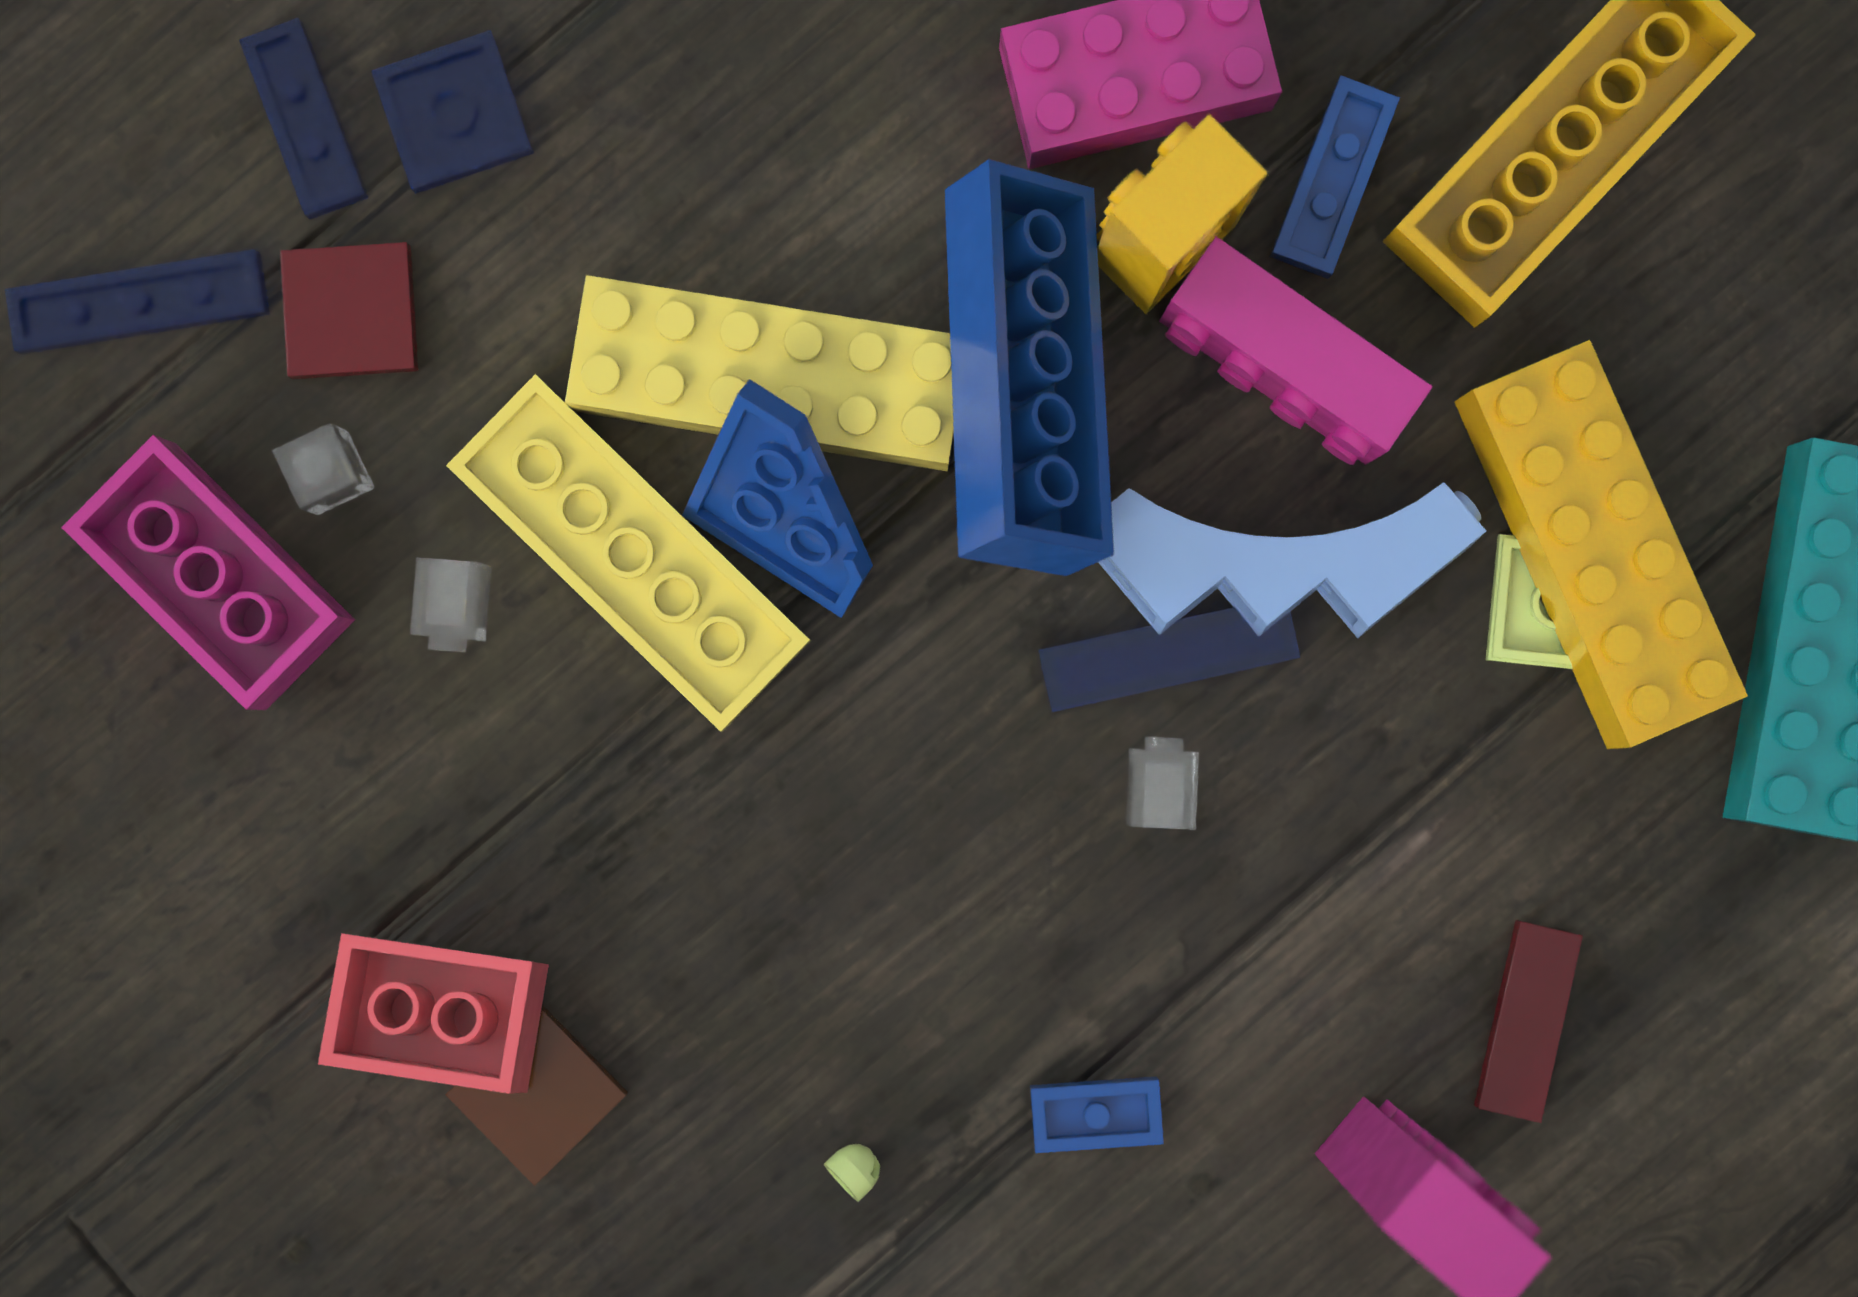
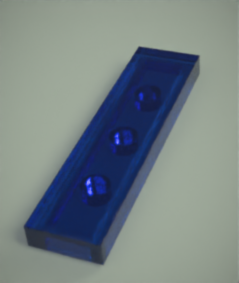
(137, 301)
(1148, 661)

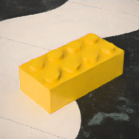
(1172, 215)

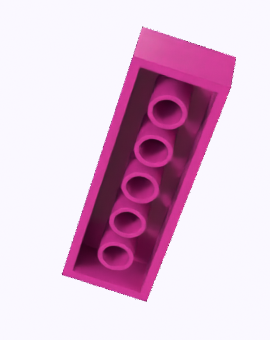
(1433, 1203)

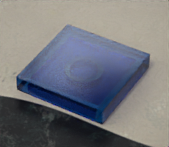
(452, 111)

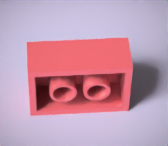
(433, 1014)

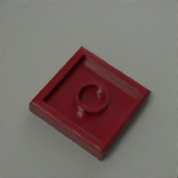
(349, 310)

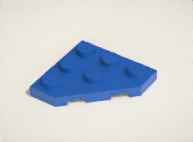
(778, 501)

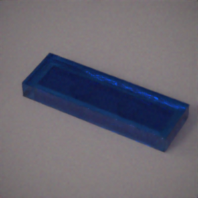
(303, 118)

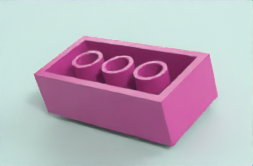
(1134, 73)
(1293, 355)
(208, 573)

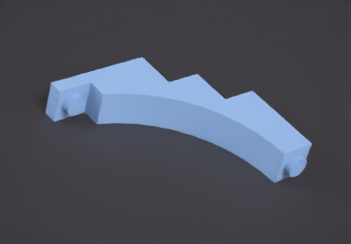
(1361, 572)

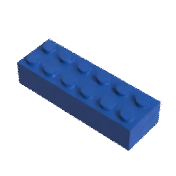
(1027, 371)

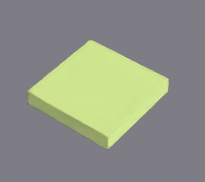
(1518, 620)

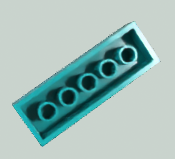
(1800, 716)

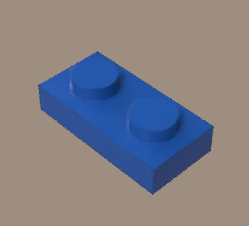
(1096, 1114)

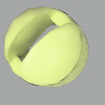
(854, 1169)

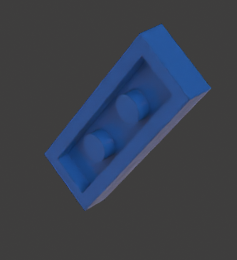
(1334, 177)

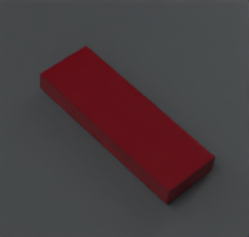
(1528, 1021)

